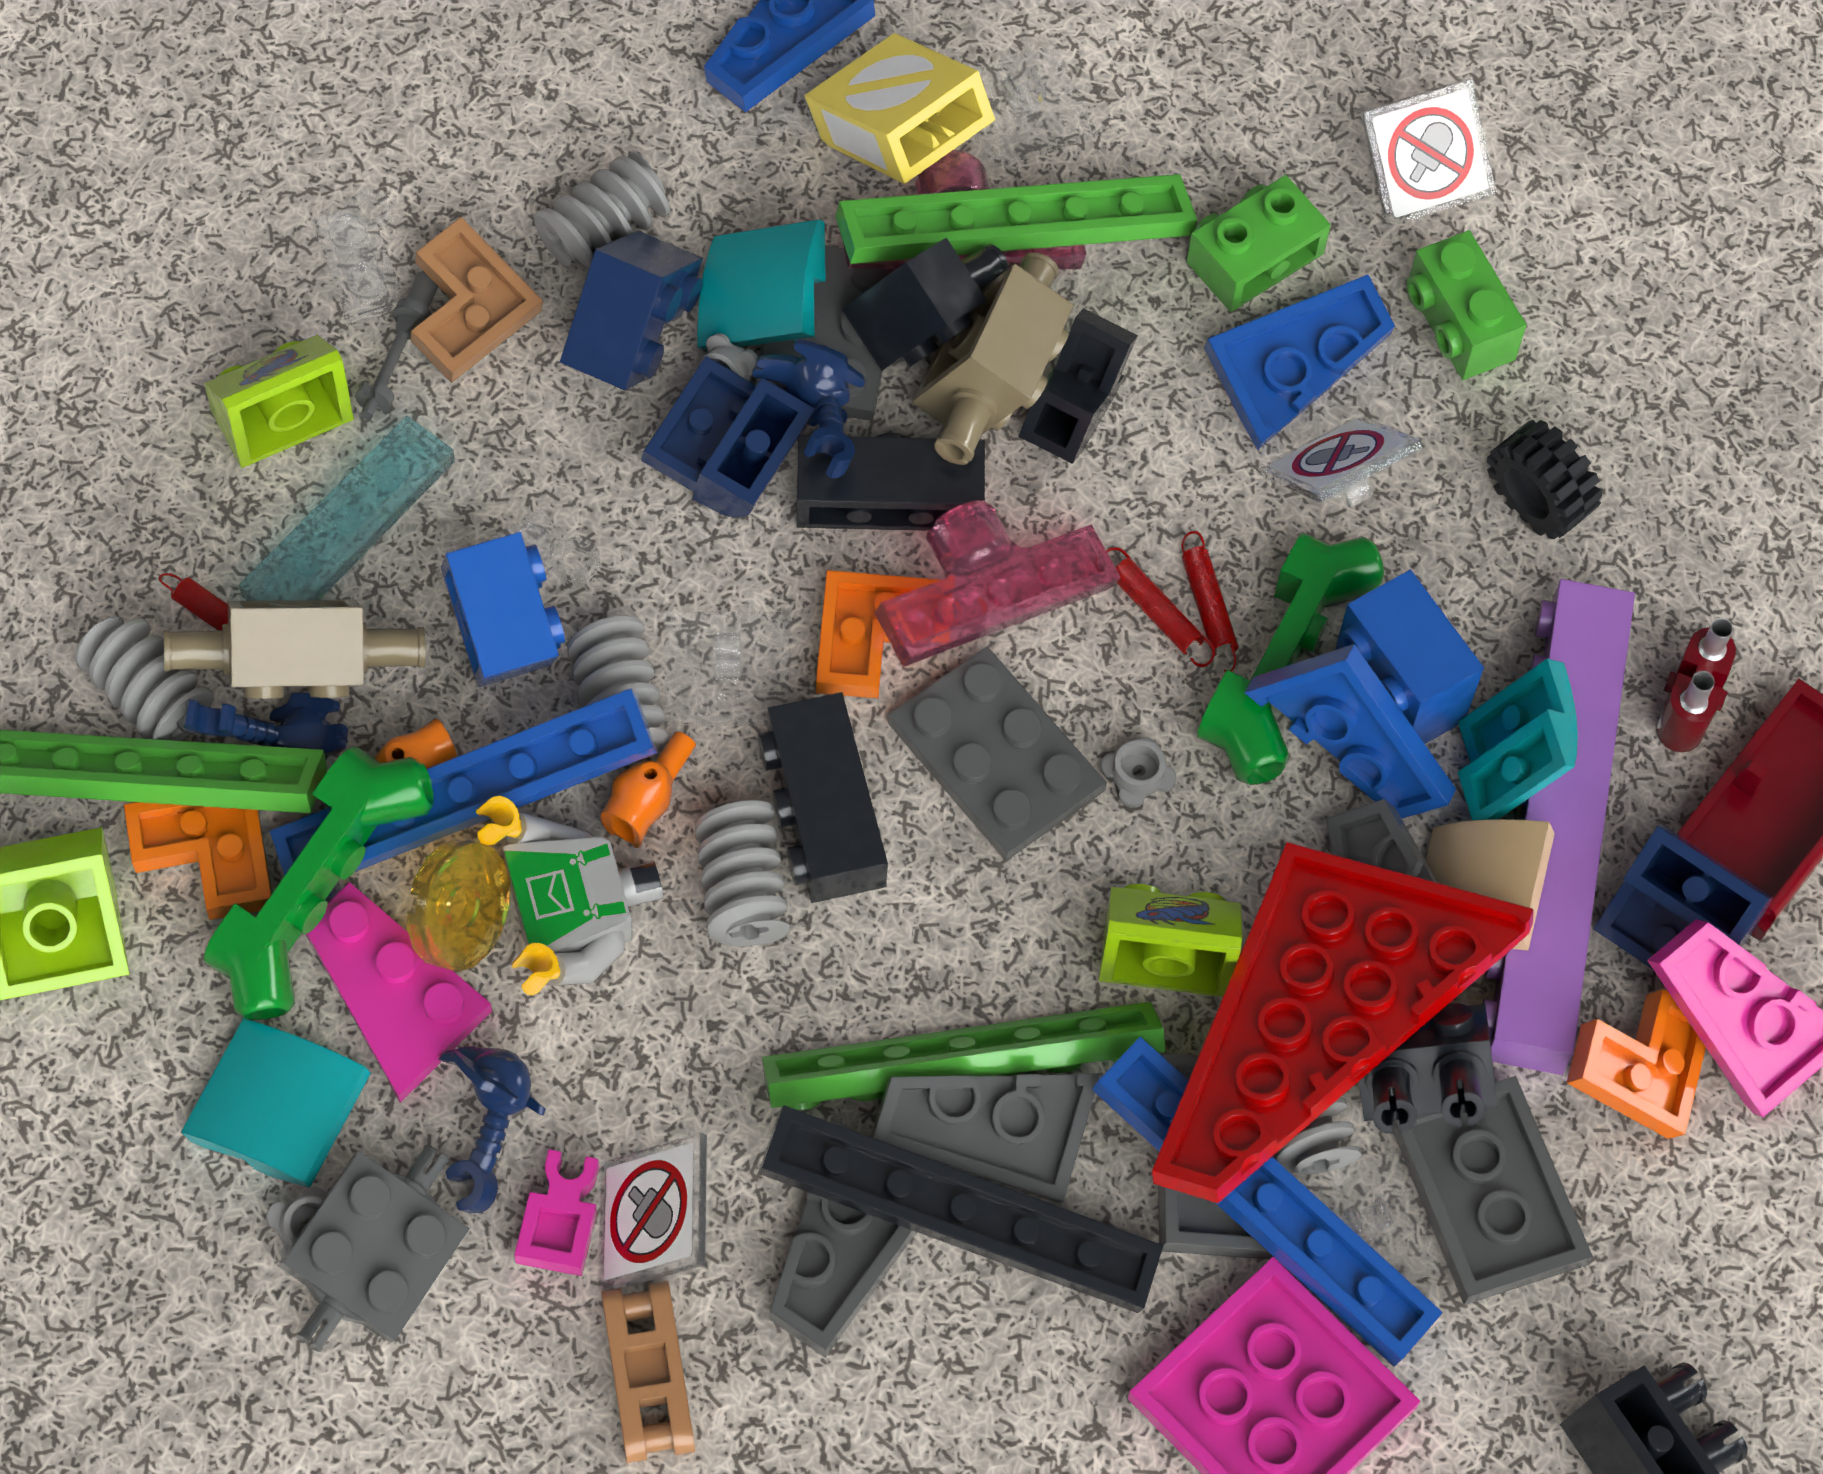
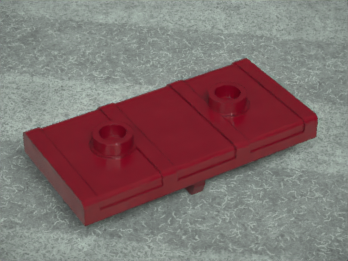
(1769, 804)

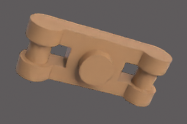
(647, 1371)

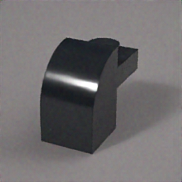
(1079, 387)

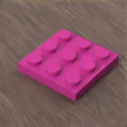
(1273, 1387)

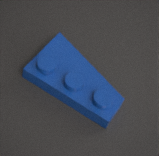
(779, 43)
(1296, 354)
(1360, 724)

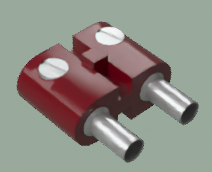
(1697, 687)

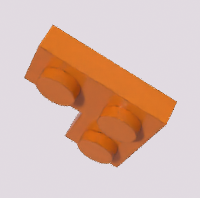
(851, 632)
(221, 839)
(1645, 1076)

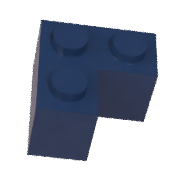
(624, 305)

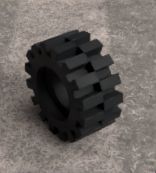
(1544, 479)

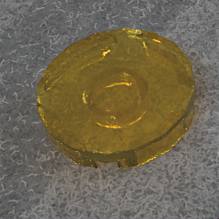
(459, 904)

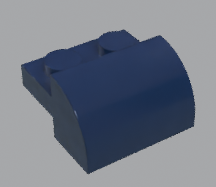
(727, 438)
(1673, 887)

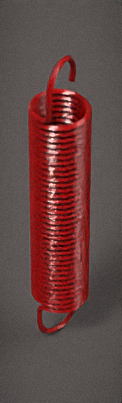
(1208, 597)
(199, 601)
(1158, 607)

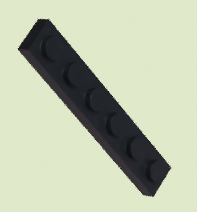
(961, 1209)

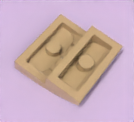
(1494, 860)

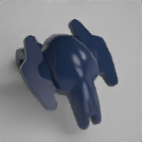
(822, 382)
(300, 725)
(504, 1089)

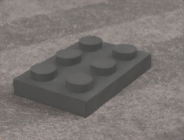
(837, 332)
(996, 753)
(1494, 1197)

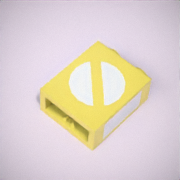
(900, 107)

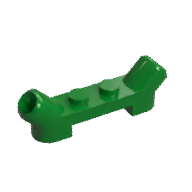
(1309, 580)
(256, 948)

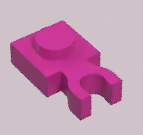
(559, 1224)

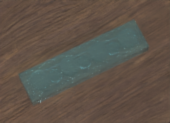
(351, 517)

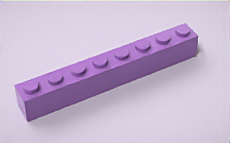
(1541, 988)

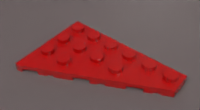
(1321, 994)

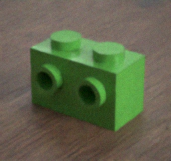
(1257, 242)
(1465, 305)

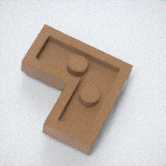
(485, 302)

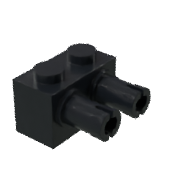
(923, 301)
(1435, 1071)
(1639, 1428)

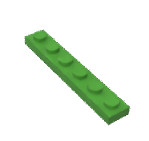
(1016, 217)
(160, 771)
(998, 1049)

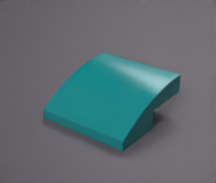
(762, 284)
(1519, 741)
(276, 1102)

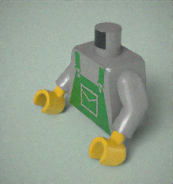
(566, 895)

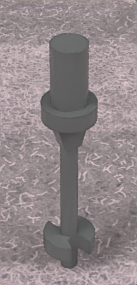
(408, 315)

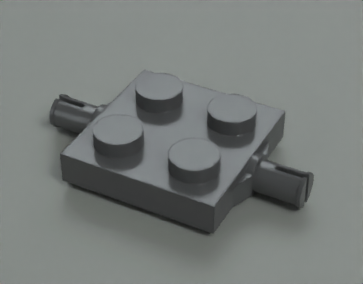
(373, 1247)

